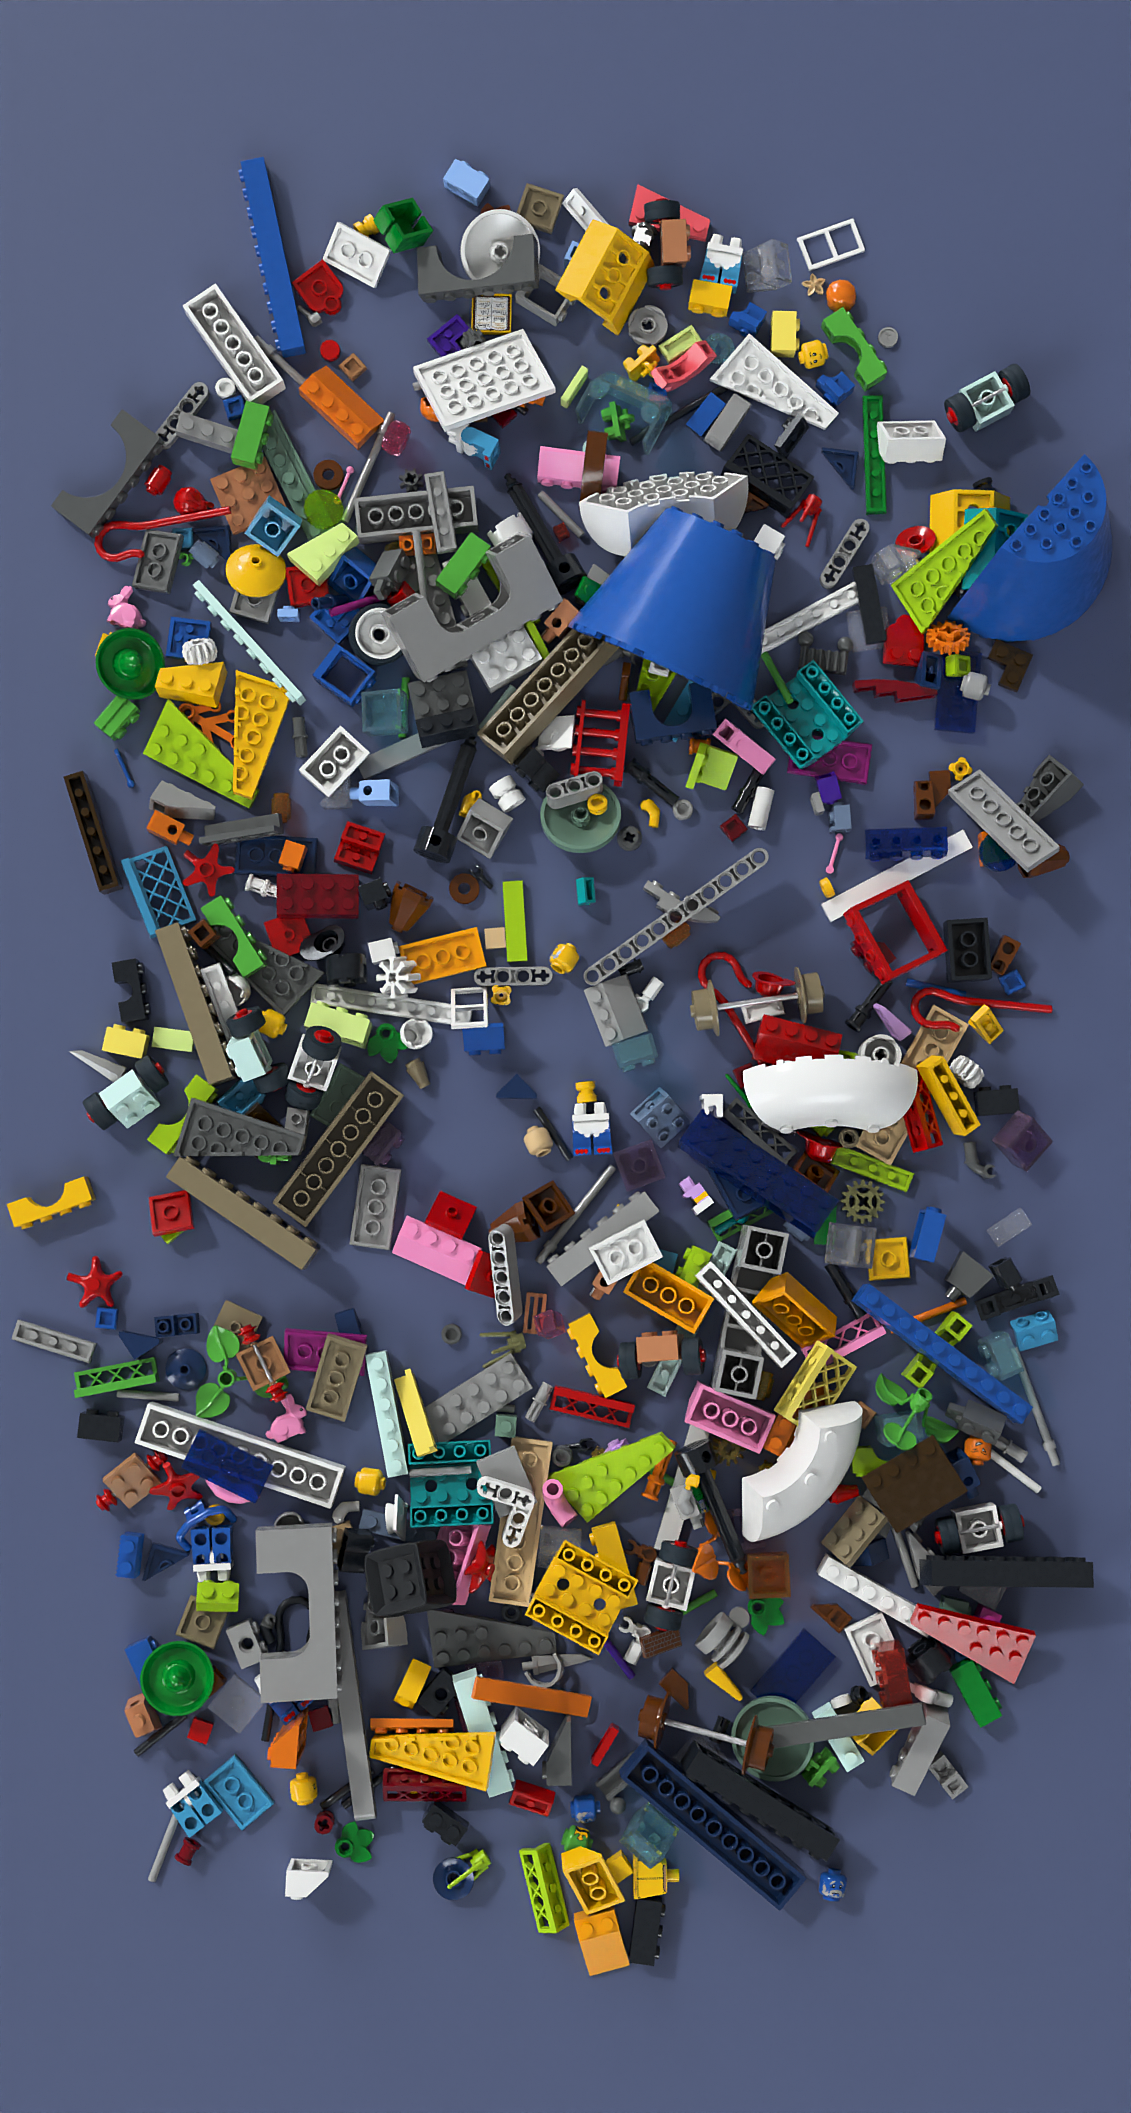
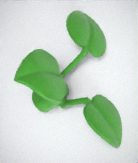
(211, 1398)
(903, 1439)

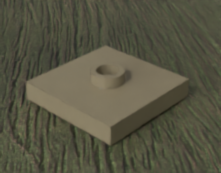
(540, 207)
(235, 1317)
(201, 1626)

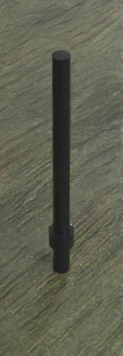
(678, 414)

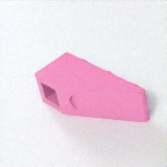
(744, 746)

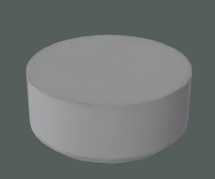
(682, 809)
(739, 1616)

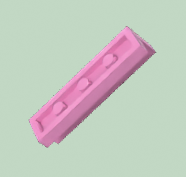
(856, 1343)

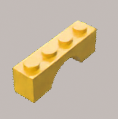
(76, 1193)
(608, 1378)

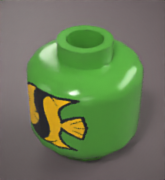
(576, 1837)

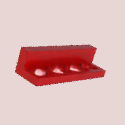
(915, 1121)
(593, 1399)

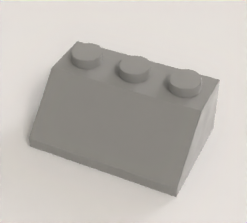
(616, 1010)

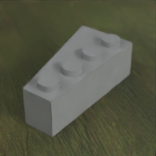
(920, 1749)

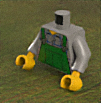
(690, 1500)

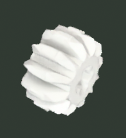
(199, 651)
(966, 1072)

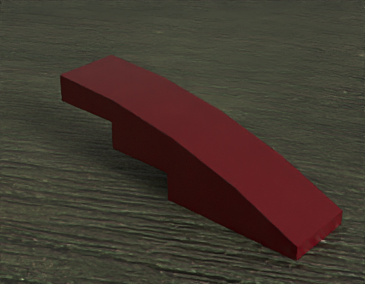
(900, 690)

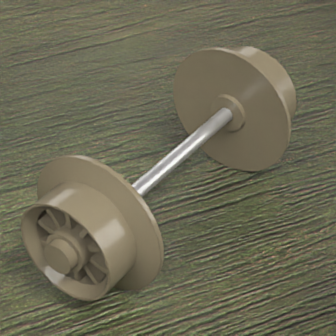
(808, 995)

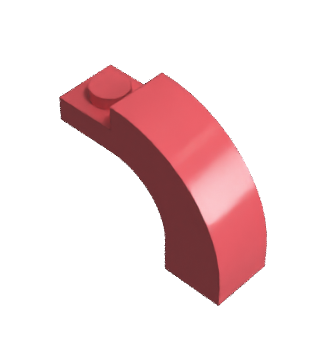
(684, 368)

